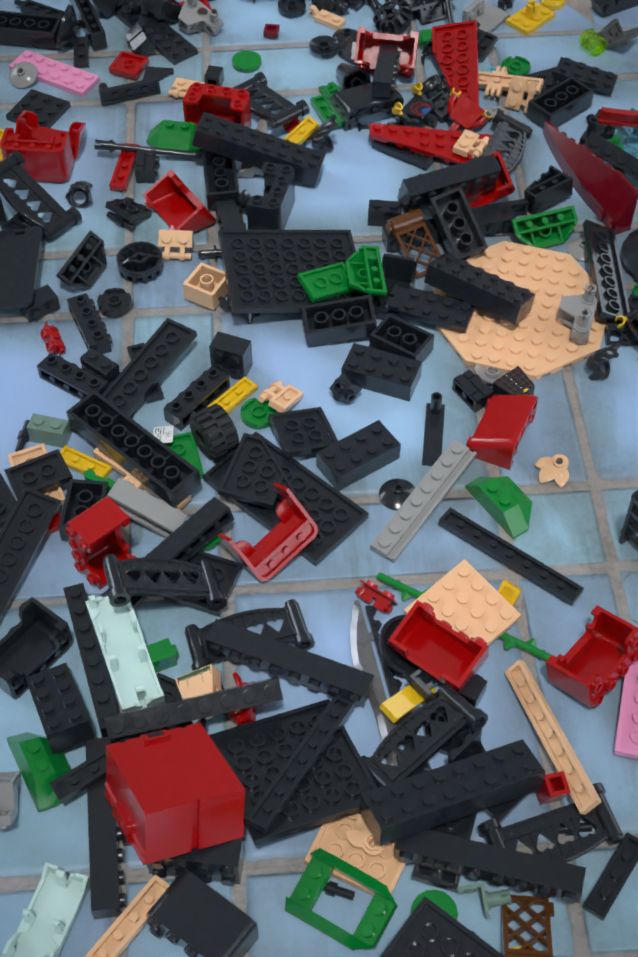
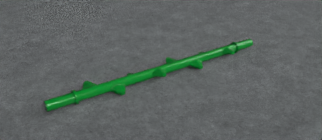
(509, 641)

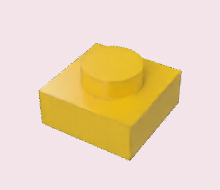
(509, 592)

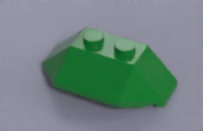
(173, 136)
(546, 228)
(366, 271)
(503, 502)
(38, 767)

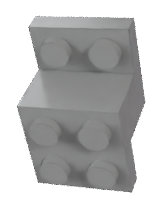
(9, 797)

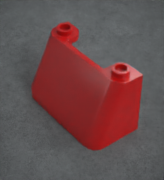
(28, 129)
(177, 204)
(502, 428)

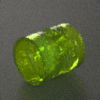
(593, 42)

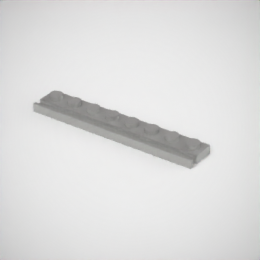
(423, 501)

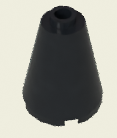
(351, 76)

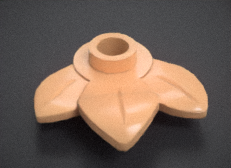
(552, 471)
(363, 837)

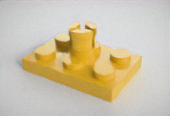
(530, 18)

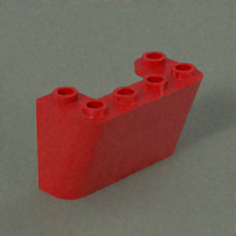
(503, 187)
(438, 647)

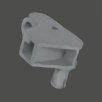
(193, 19)
(578, 313)

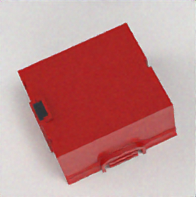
(173, 793)

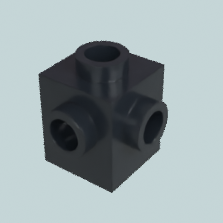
(345, 388)

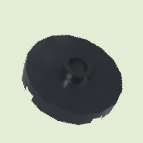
(291, 7)
(114, 302)

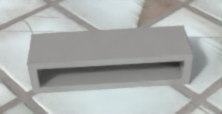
(146, 509)

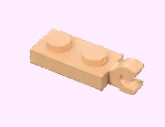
(326, 18)

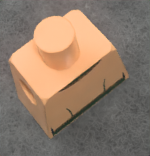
(199, 682)

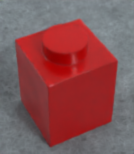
(554, 788)

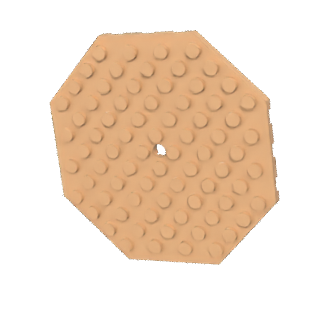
(539, 340)

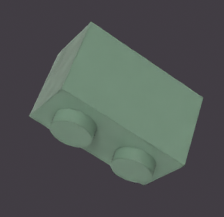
(49, 430)

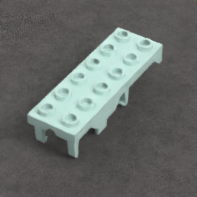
(125, 654)
(49, 914)

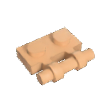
(180, 87)
(516, 93)
(466, 144)
(176, 239)
(281, 397)

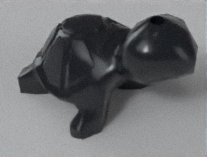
(340, 6)

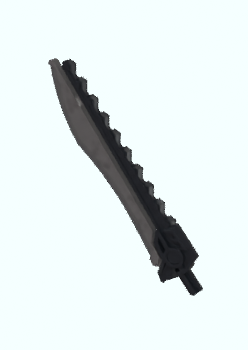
(365, 660)

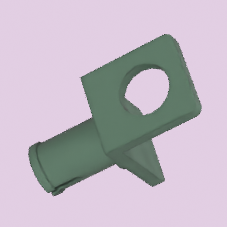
(489, 899)

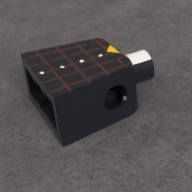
(513, 383)

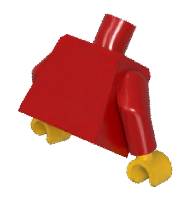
(465, 113)

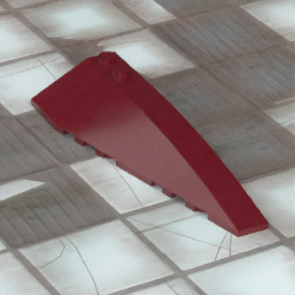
(600, 187)

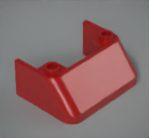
(281, 543)

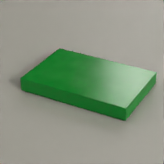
(325, 282)
(186, 447)

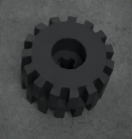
(214, 431)

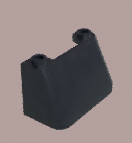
(358, 102)

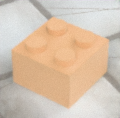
(205, 286)

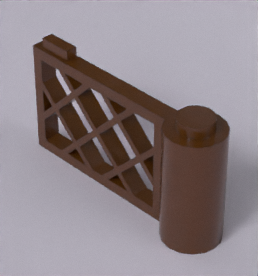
(405, 225)
(527, 948)

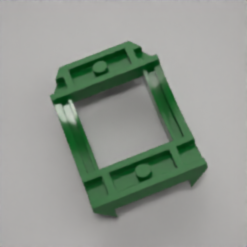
(311, 886)

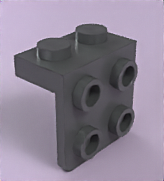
(615, 35)

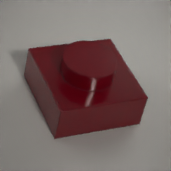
(271, 31)

